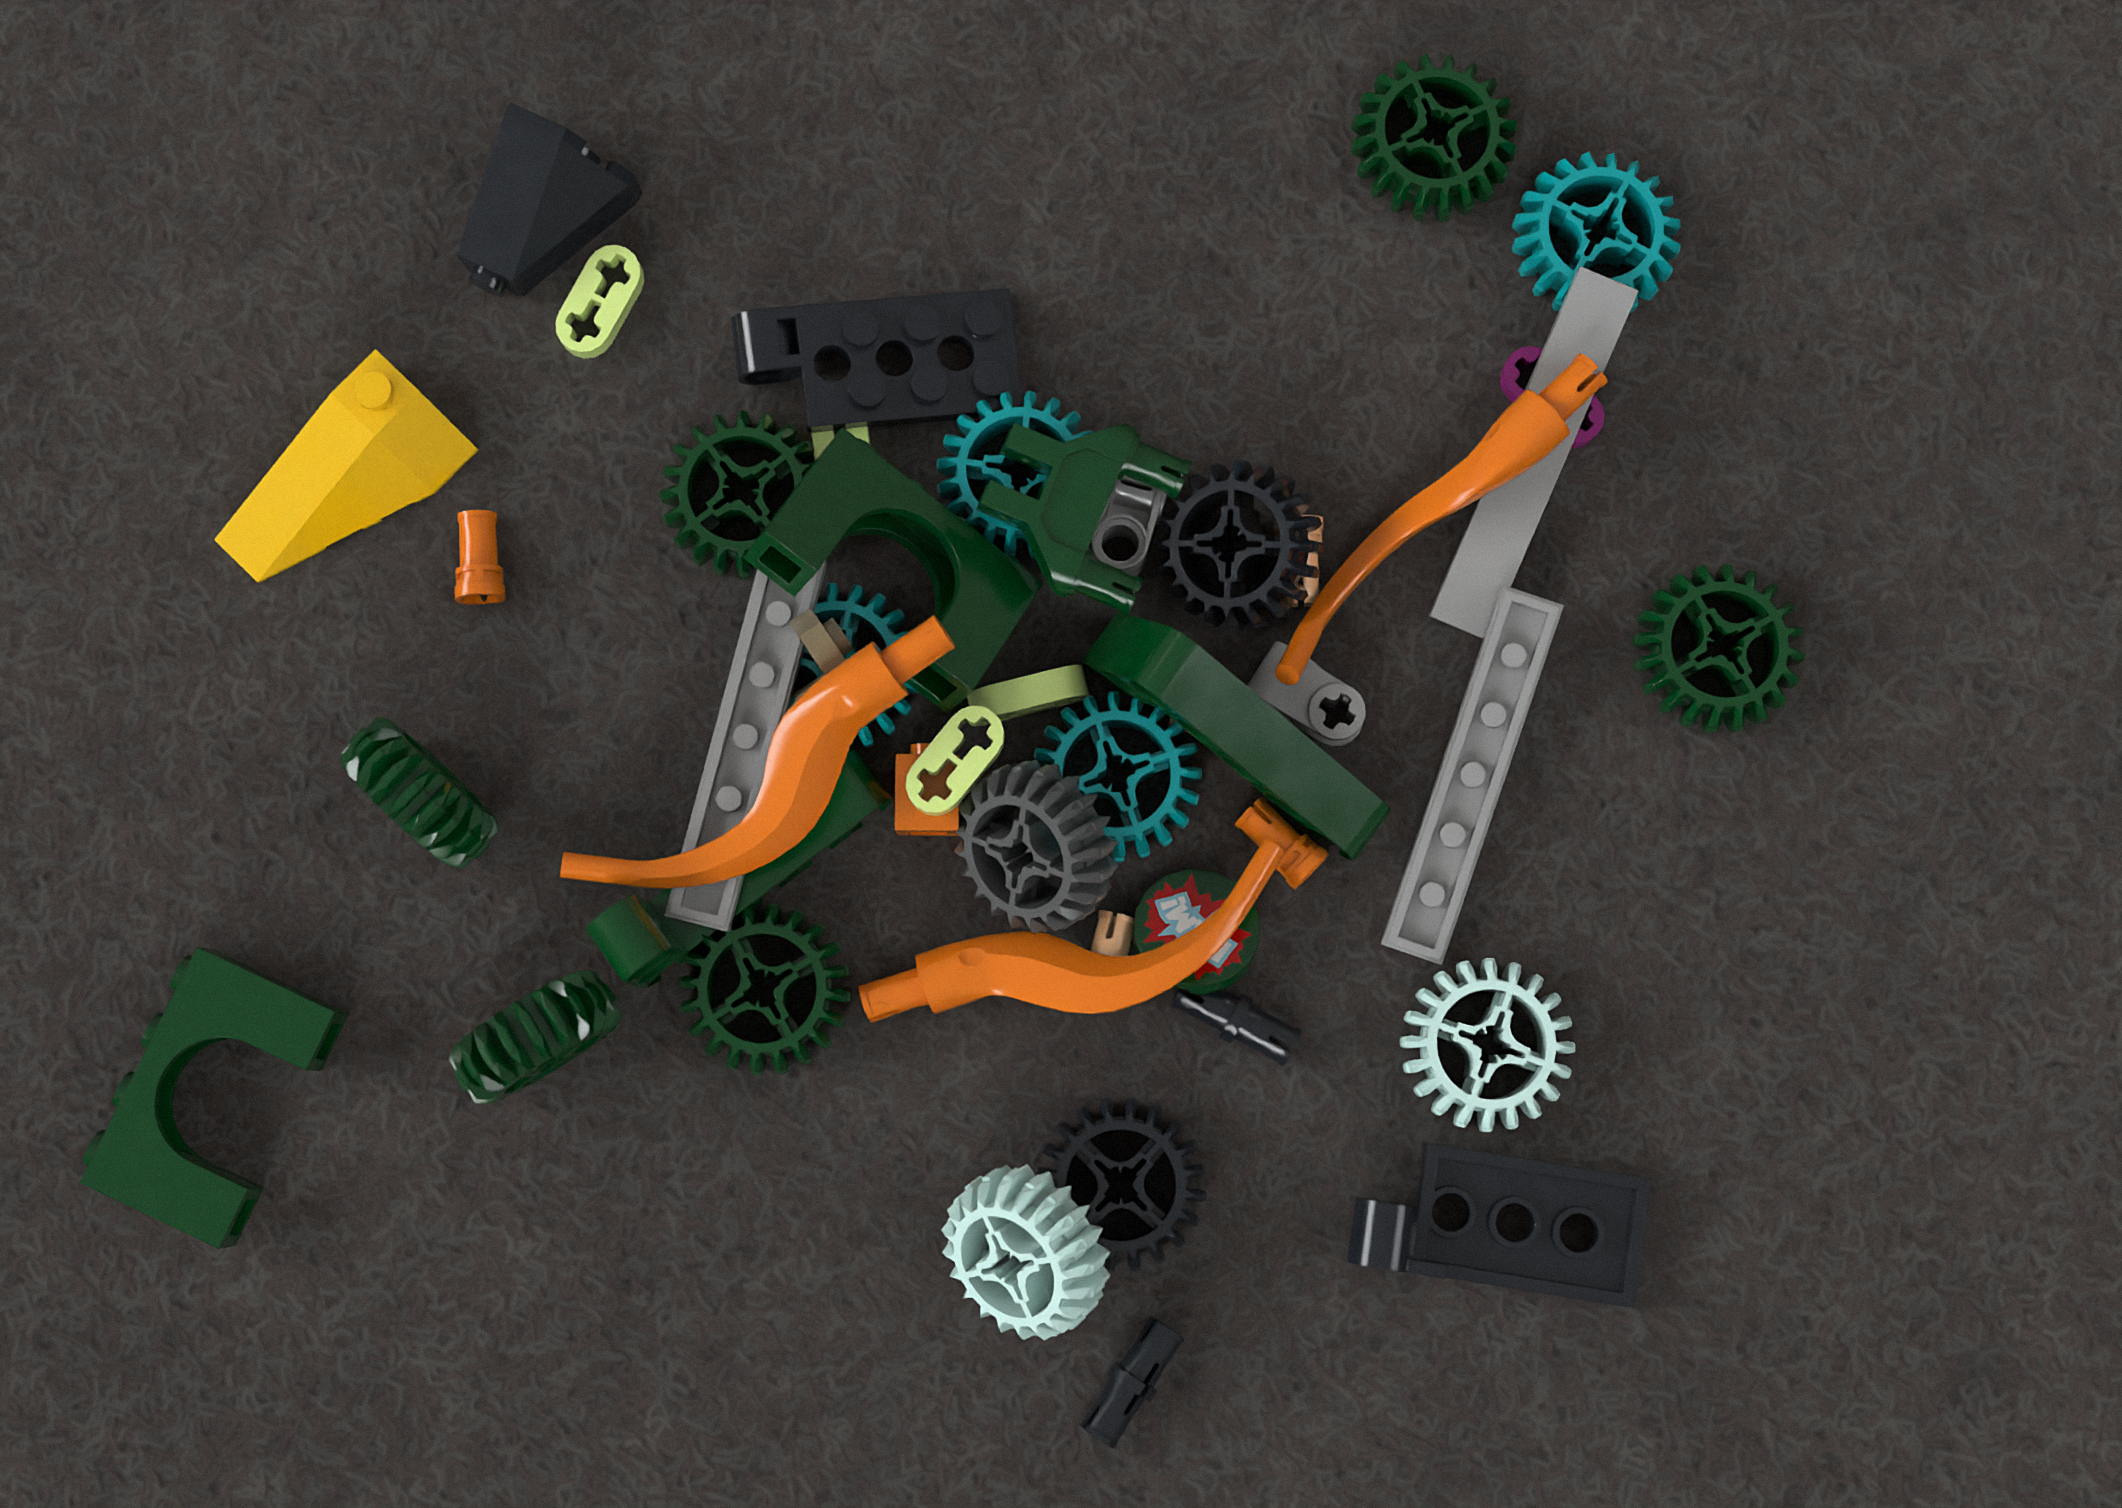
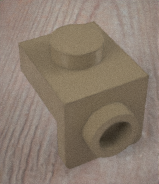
(823, 641)

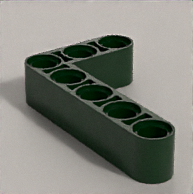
(1237, 726)
(645, 942)

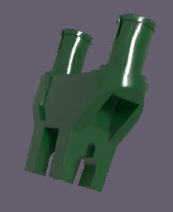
(1072, 502)

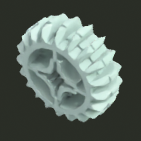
(1478, 1073)
(1026, 1252)

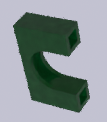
(857, 493)
(142, 1151)

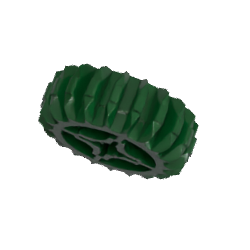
(1417, 91)
(713, 452)
(1764, 621)
(419, 792)
(534, 1036)
(793, 1037)

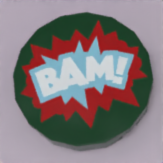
(1181, 904)

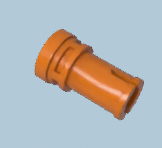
(478, 559)
(1301, 853)

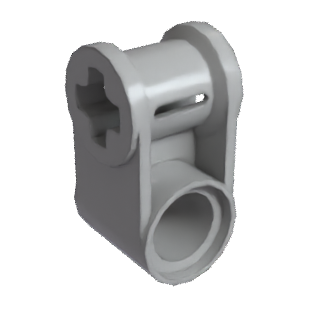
(1133, 514)
(1303, 700)

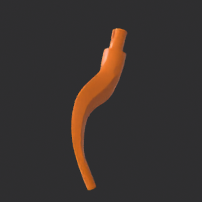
(1510, 447)
(798, 773)
(1060, 973)

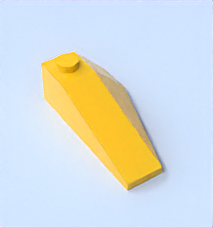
(350, 466)

